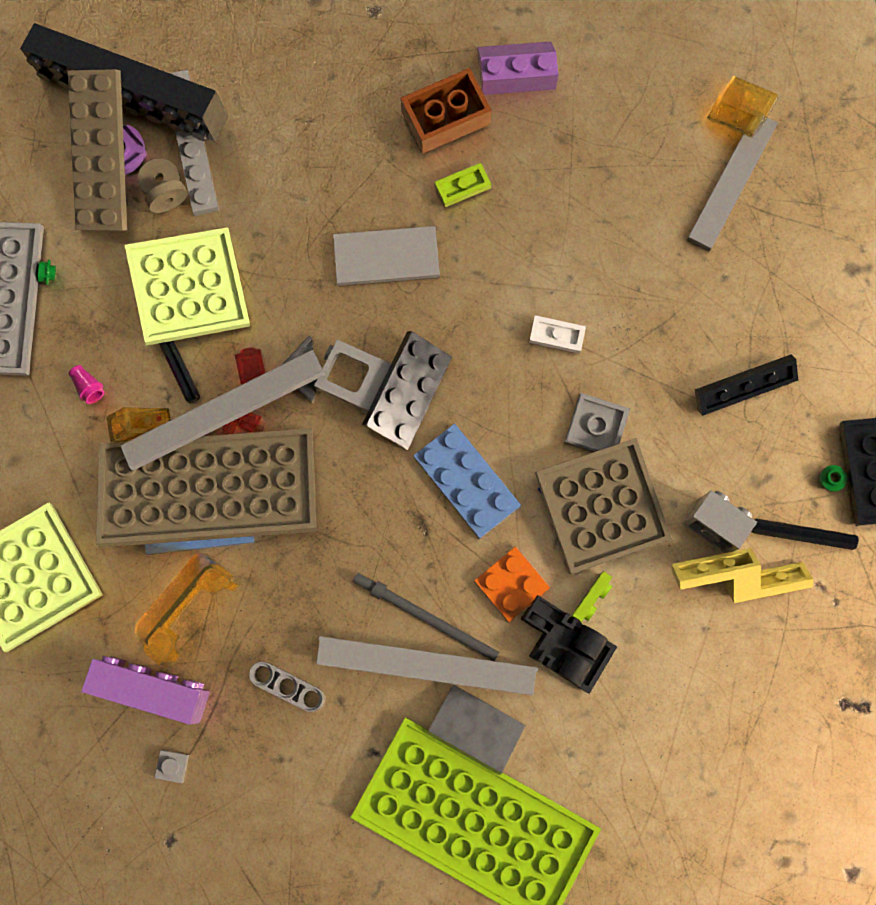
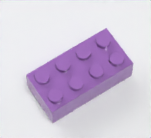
(146, 691)

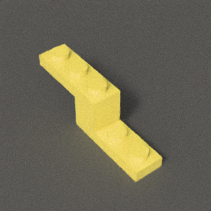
(742, 575)

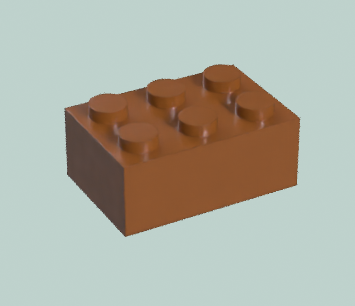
(446, 110)

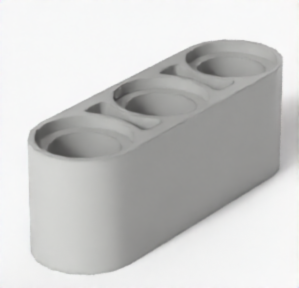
(273, 686)

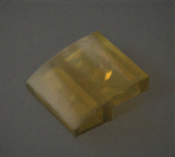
(743, 107)

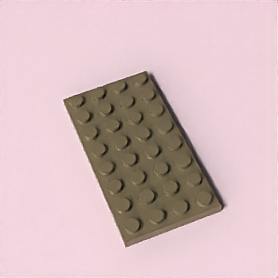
(209, 490)

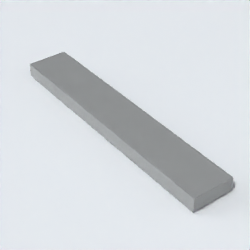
(730, 186)

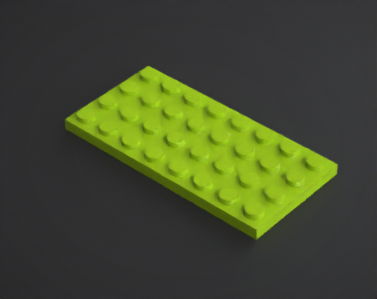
(474, 822)

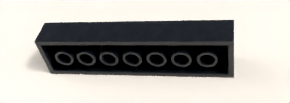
(143, 88)

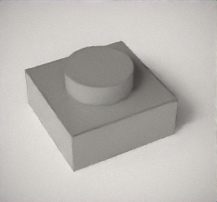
(171, 766)

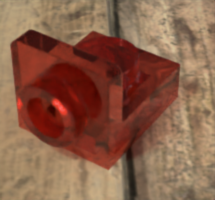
(247, 423)

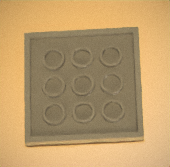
(603, 506)

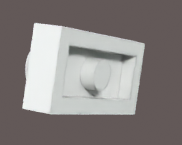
(557, 334)

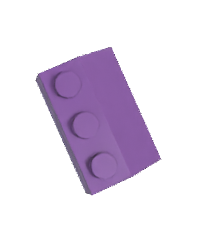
(517, 68)

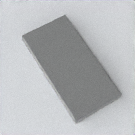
(386, 256)

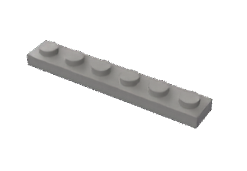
(196, 168)

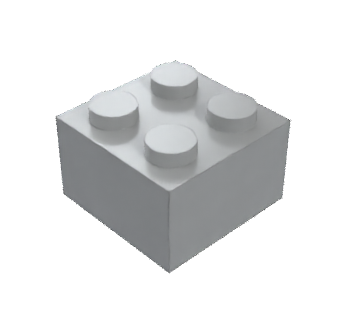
(720, 521)

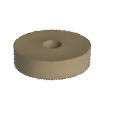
(156, 168)
(166, 196)

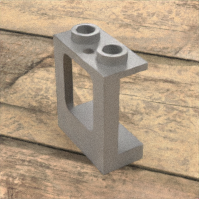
(366, 394)

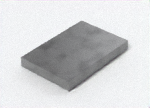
(476, 729)

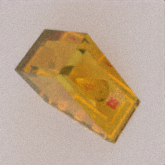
(133, 422)

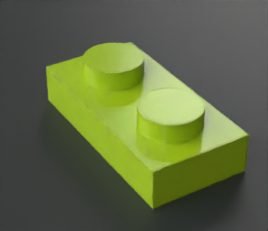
(462, 185)
(598, 589)

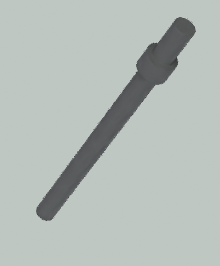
(380, 590)

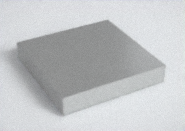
(596, 424)

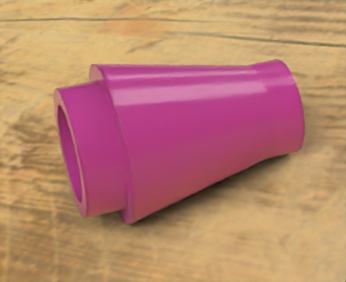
(87, 386)

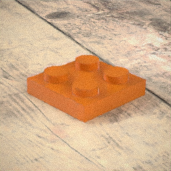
(511, 584)

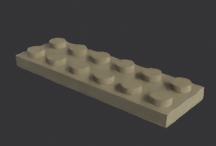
(97, 149)

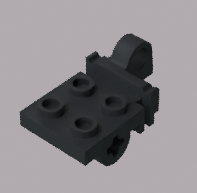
(568, 646)

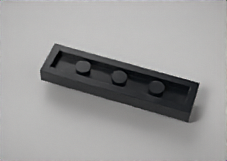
(746, 384)

